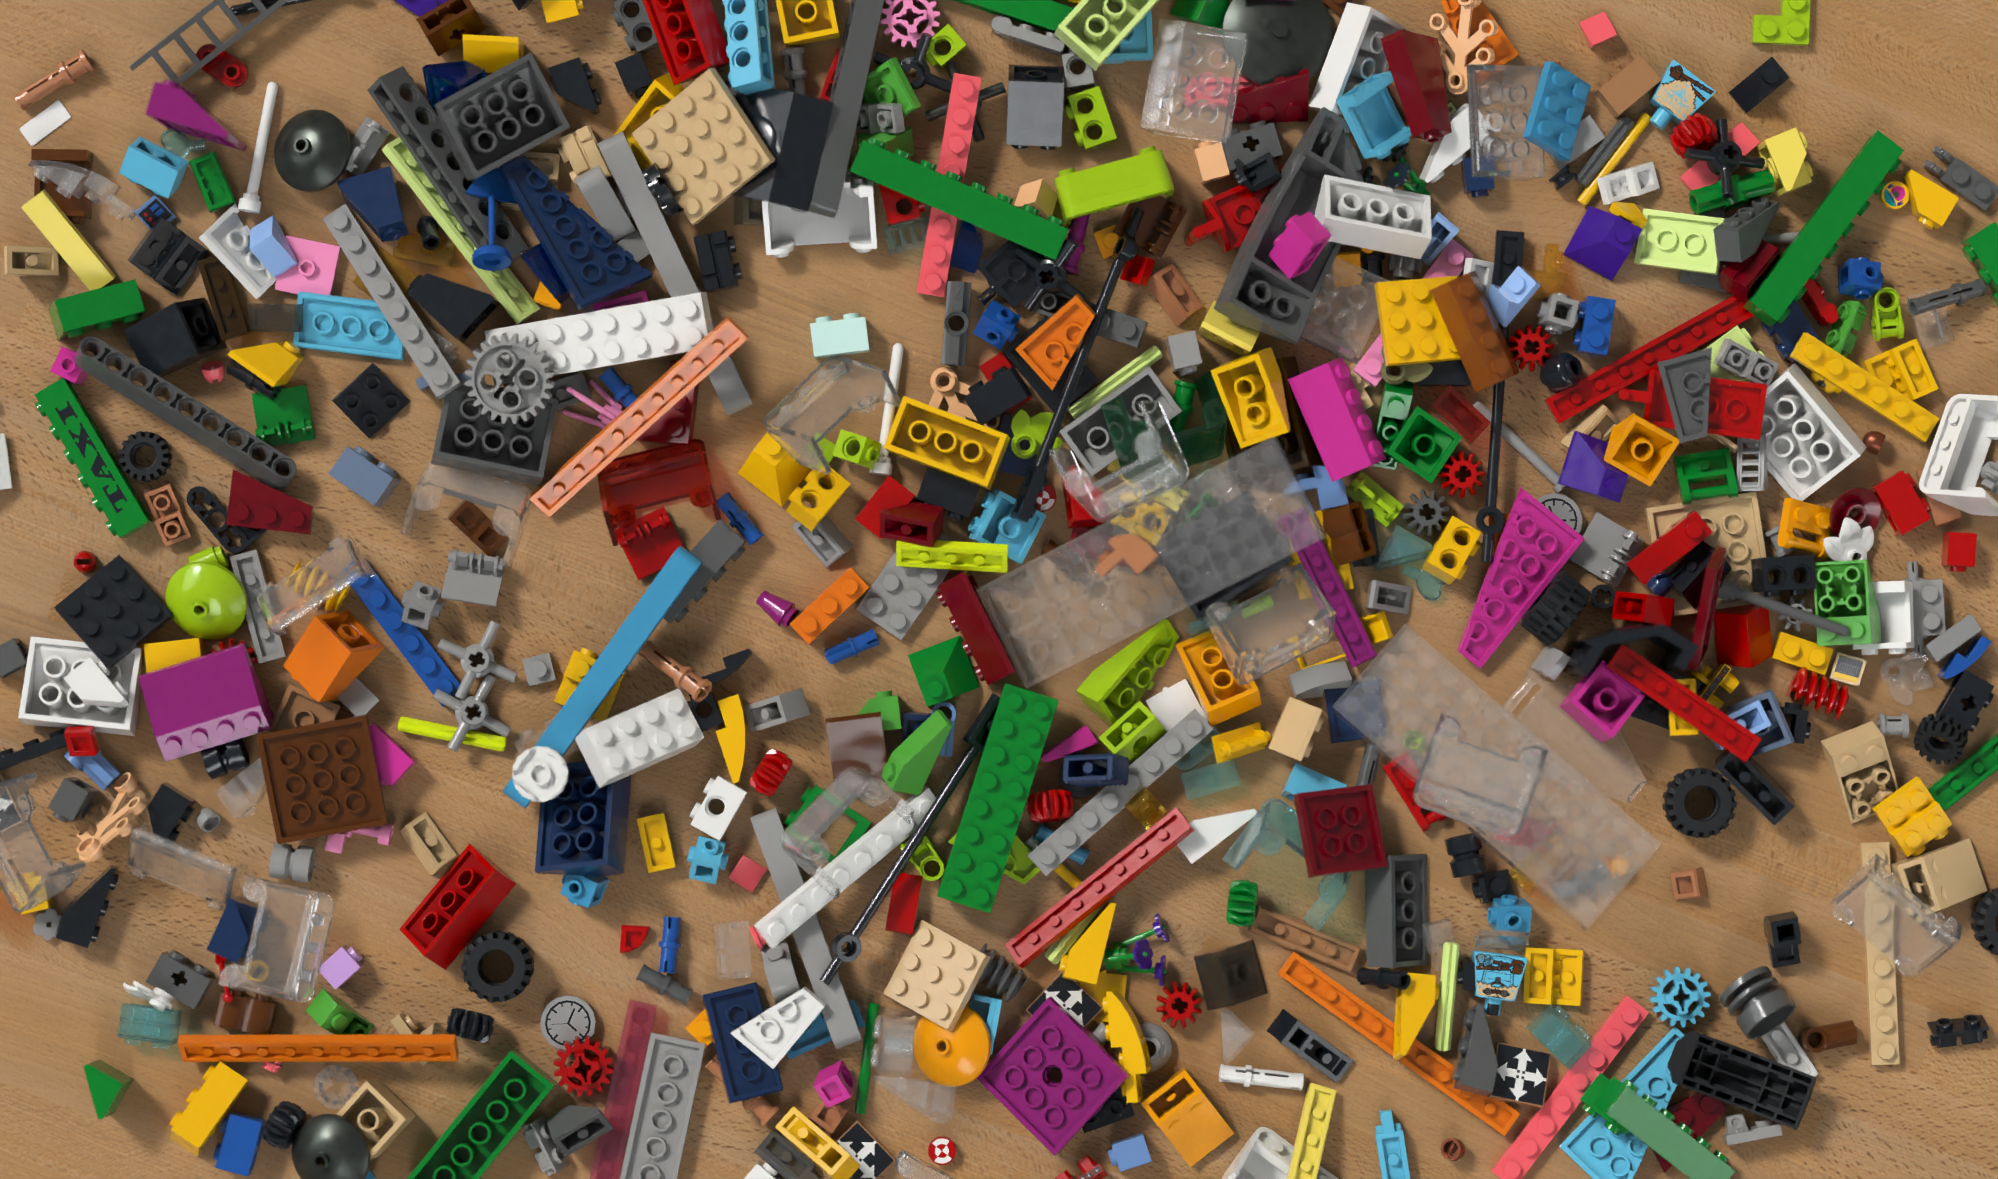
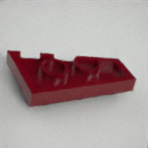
(1275, 102)
(1695, 1112)

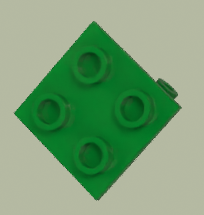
(285, 418)

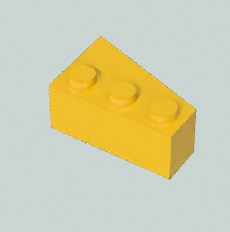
(207, 1108)

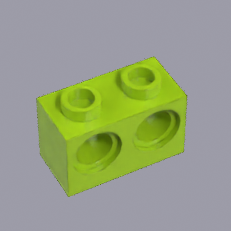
(1097, 117)

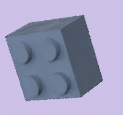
(365, 477)

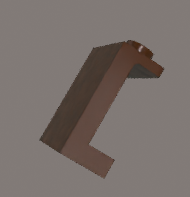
(73, 208)

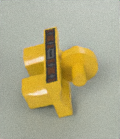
(1721, 677)

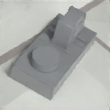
(1738, 1131)

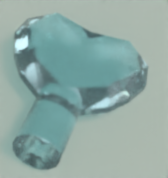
(180, 144)
(1427, 584)

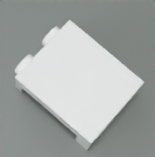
(1896, 618)

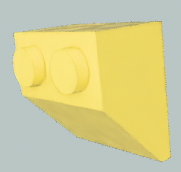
(1227, 332)

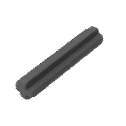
(1604, 151)

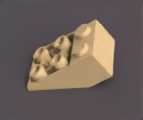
(1860, 769)
(1942, 875)

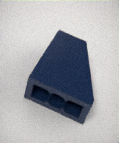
(377, 202)

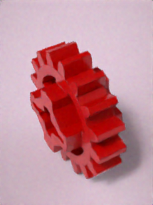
(594, 1062)

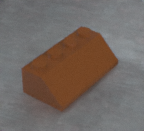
(1475, 331)

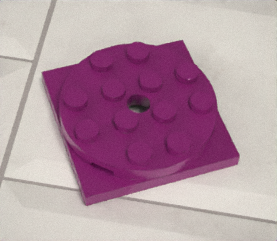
(1023, 1083)

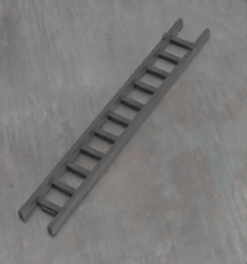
(220, 47)

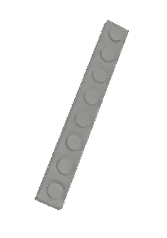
(392, 301)
(1113, 798)

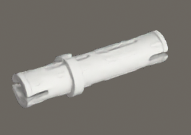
(1261, 1077)

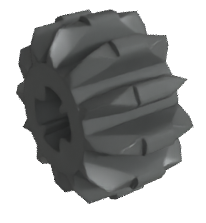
(1421, 520)

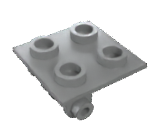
(1607, 549)
(473, 578)

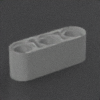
(605, 203)

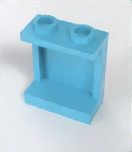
(1374, 117)

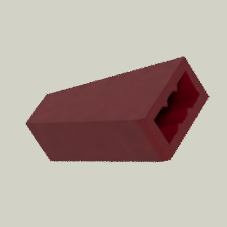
(1419, 83)

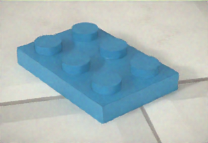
(1556, 111)

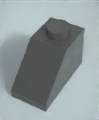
(577, 1127)

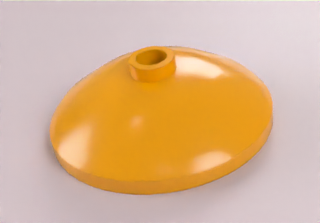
(965, 1053)

